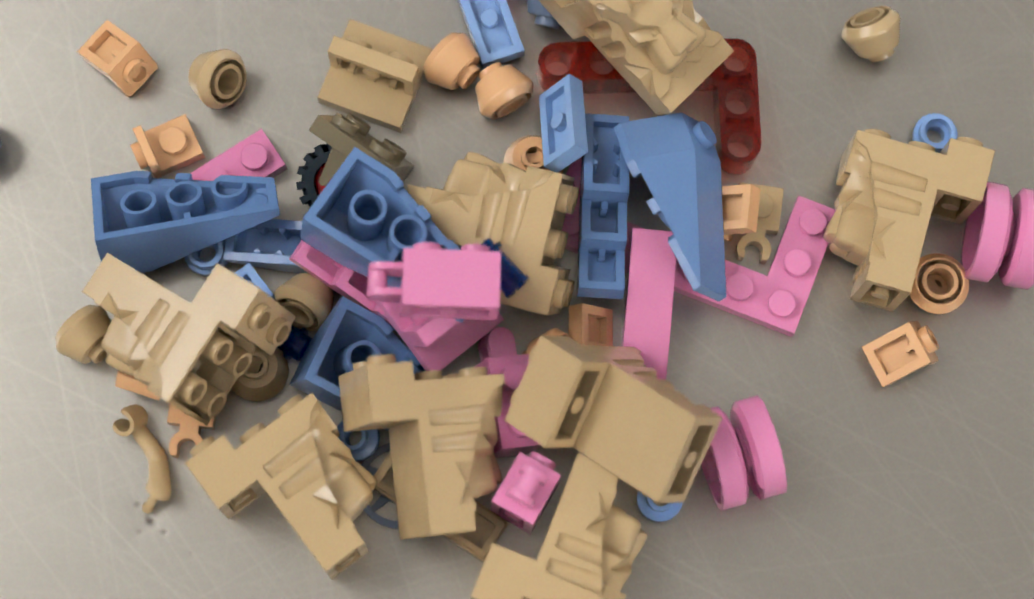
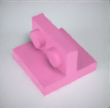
(436, 340)

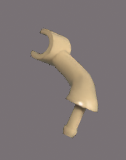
(159, 474)

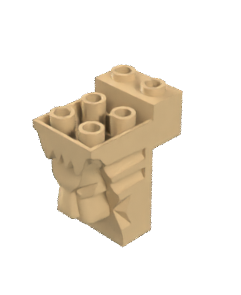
(653, 44)
(888, 205)
(518, 210)
(181, 347)
(613, 414)
(437, 436)
(301, 470)
(584, 550)

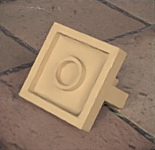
(373, 75)

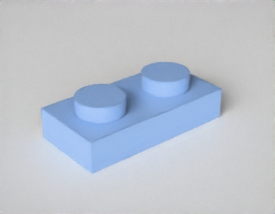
(492, 30)
(563, 123)

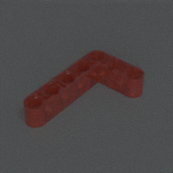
(723, 82)

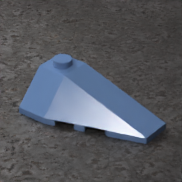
(685, 180)
(368, 217)
(163, 220)
(344, 339)

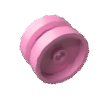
(1001, 238)
(744, 454)

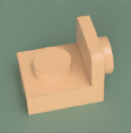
(118, 58)
(167, 146)
(740, 209)
(901, 352)

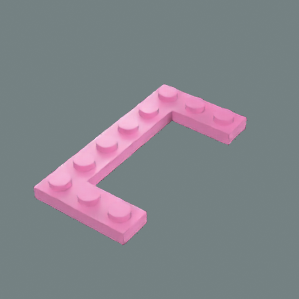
(765, 300)

